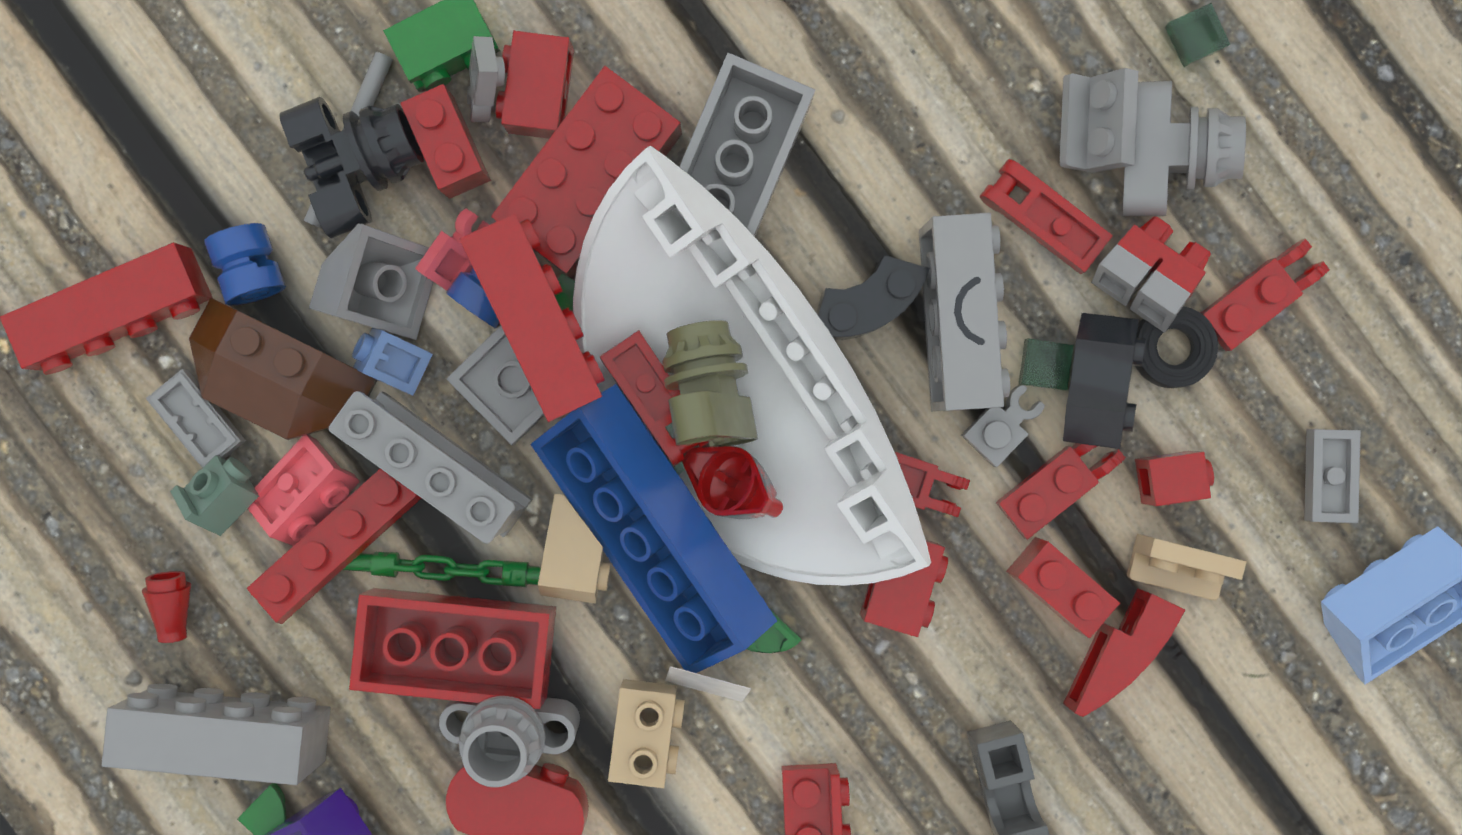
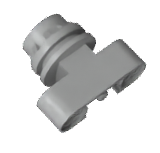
(1203, 149)
(507, 736)

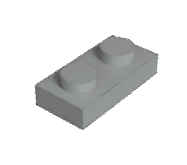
(1332, 475)

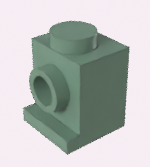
(216, 494)

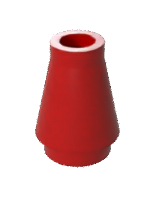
(168, 604)

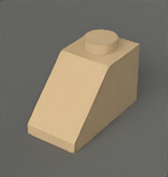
(571, 557)

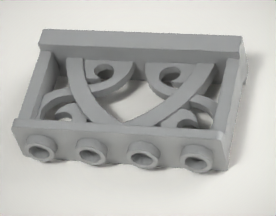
(430, 465)

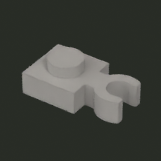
(485, 74)
(998, 430)

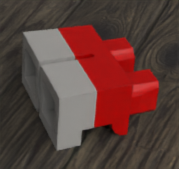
(1173, 275)

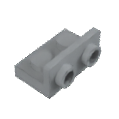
(1099, 121)

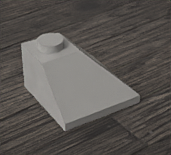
(374, 282)

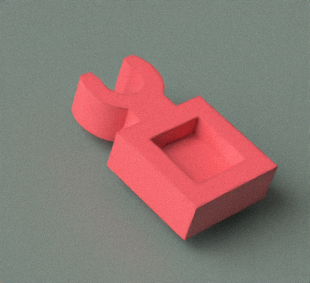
(446, 254)

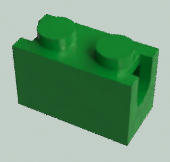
(437, 41)

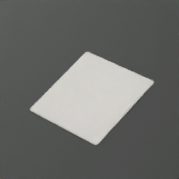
(707, 684)

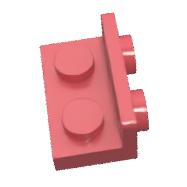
(300, 491)

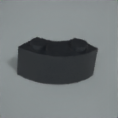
(873, 303)
(1101, 380)

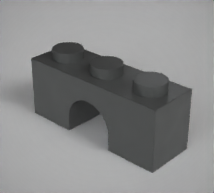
(1005, 779)

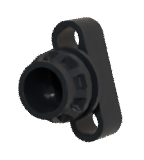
(371, 148)

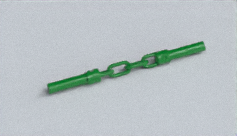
(389, 564)

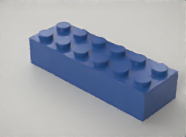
(654, 532)

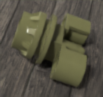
(706, 374)

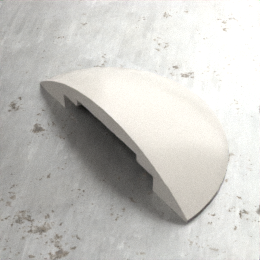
(678, 257)

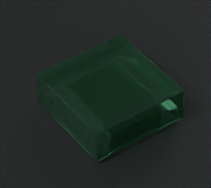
(1197, 35)
(1046, 364)

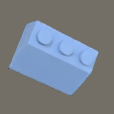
(1397, 604)

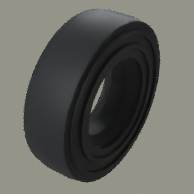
(1201, 357)

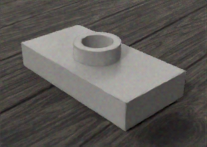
(194, 420)

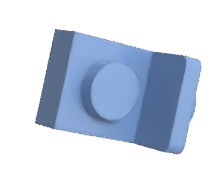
(390, 360)

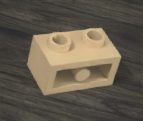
(643, 733)

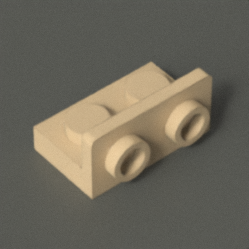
(1181, 567)

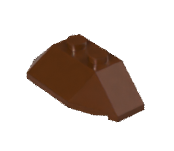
(269, 374)

